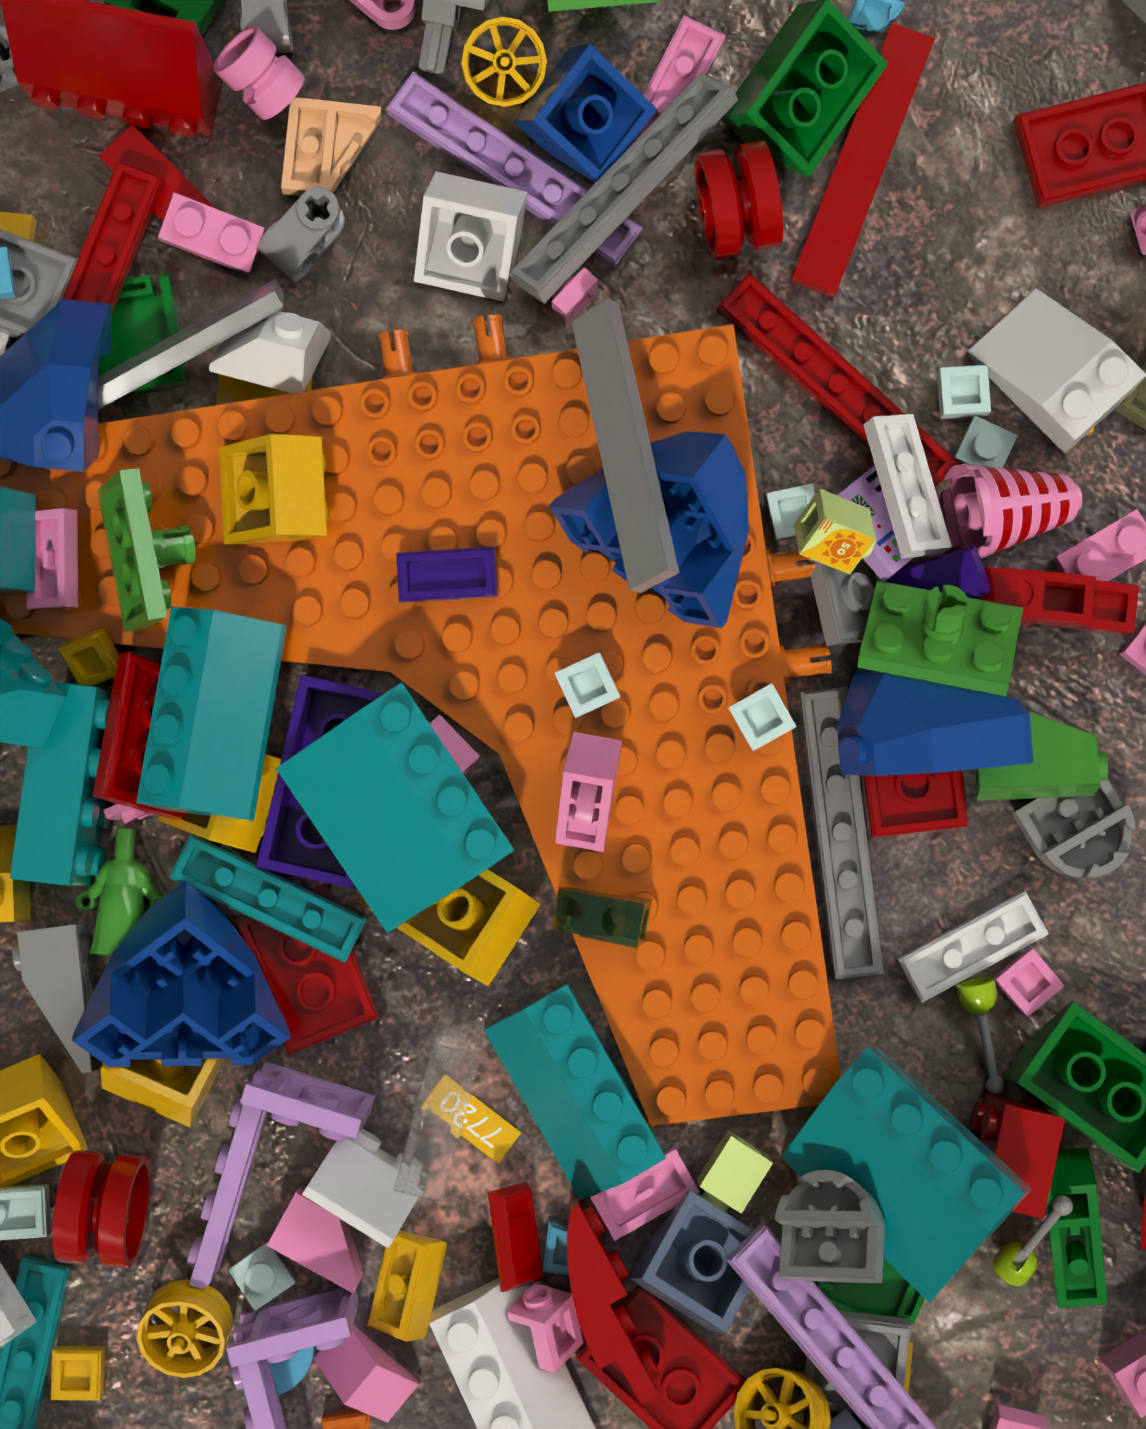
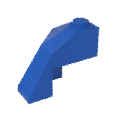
(53, 387)
(706, 519)
(927, 727)
(182, 992)

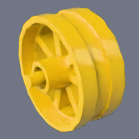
(504, 61)
(183, 1352)
(781, 1413)

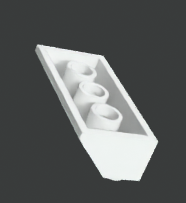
(499, 1365)

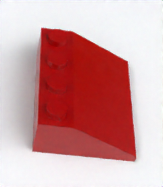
(113, 63)

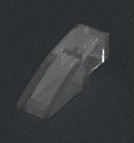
(437, 1122)

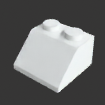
(469, 235)
(359, 1187)

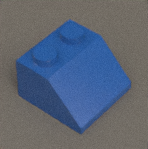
(585, 112)

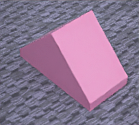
(366, 1376)

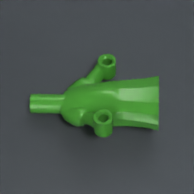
(122, 888)

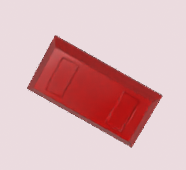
(515, 1236)

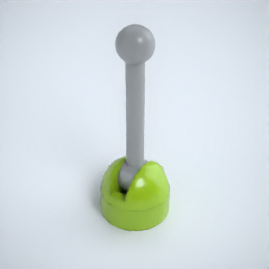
(978, 998)
(1023, 1253)

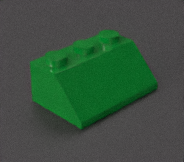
(806, 86)
(1090, 1080)

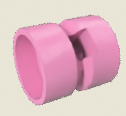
(251, 66)

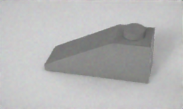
(60, 980)

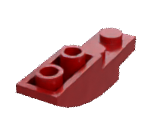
(1065, 599)
(595, 1286)

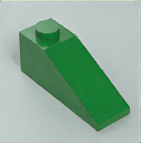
(1076, 1238)

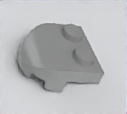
(1079, 833)
(830, 1231)

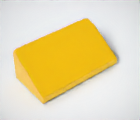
(407, 1286)

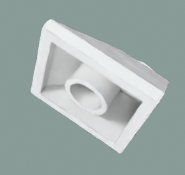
(274, 352)

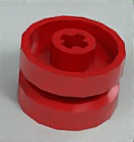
(739, 199)
(101, 1209)

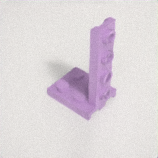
(290, 1099)
(276, 1335)

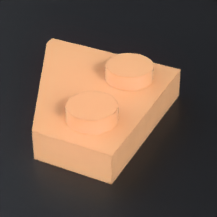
(324, 142)

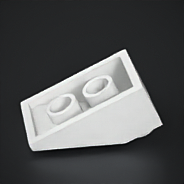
(1056, 368)

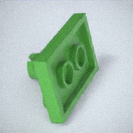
(139, 551)
(941, 637)

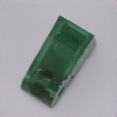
(602, 916)

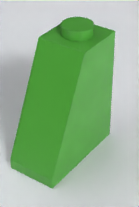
(1062, 766)

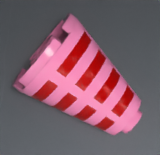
(1005, 505)

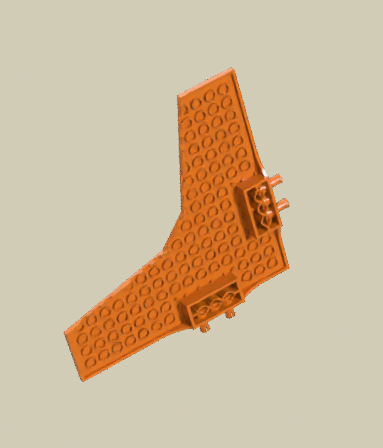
(732, 983)

